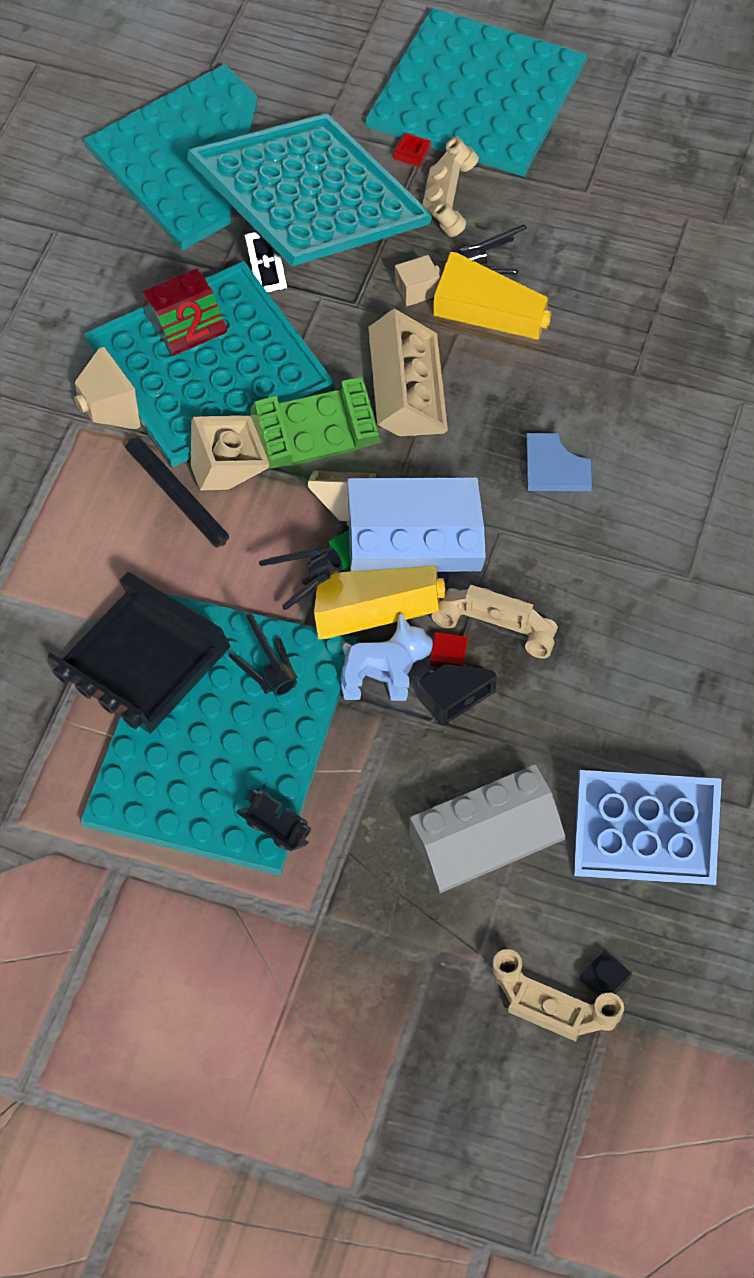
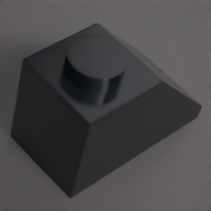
(454, 690)

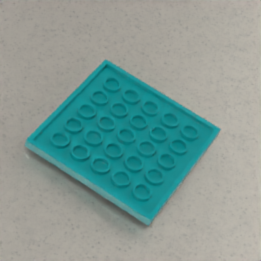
(479, 86)
(309, 188)
(220, 377)

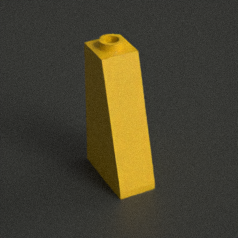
(488, 299)
(375, 598)

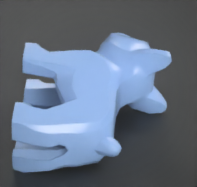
(385, 661)

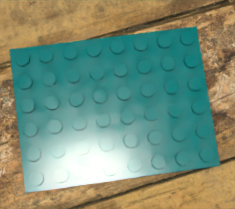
(221, 745)

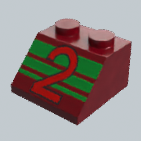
(184, 312)

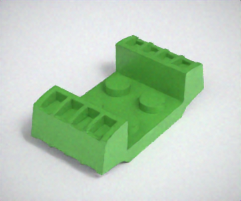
(316, 425)

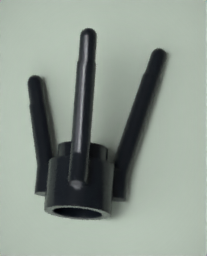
(477, 251)
(321, 567)
(278, 675)

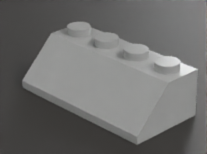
(486, 828)

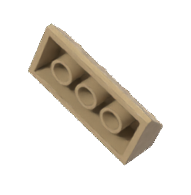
(407, 376)

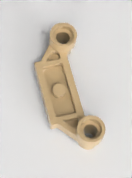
(442, 185)
(501, 611)
(551, 1007)

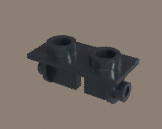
(286, 831)

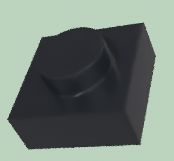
(605, 975)

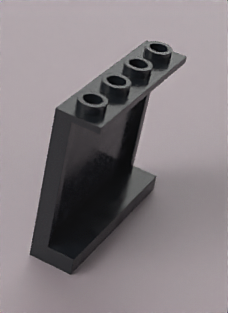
(142, 655)

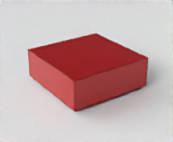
(412, 149)
(448, 650)

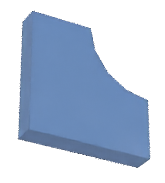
(553, 467)

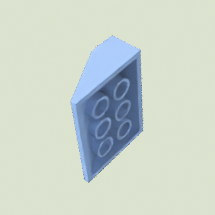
(415, 524)
(647, 827)

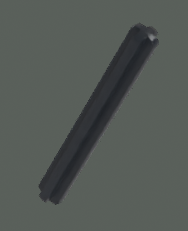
(177, 492)

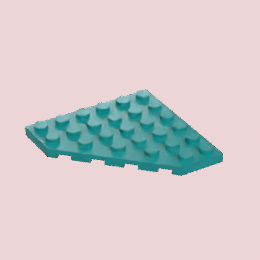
(152, 147)

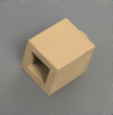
(417, 280)

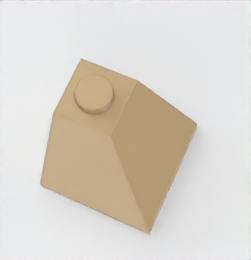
(106, 393)
(225, 451)
(332, 490)

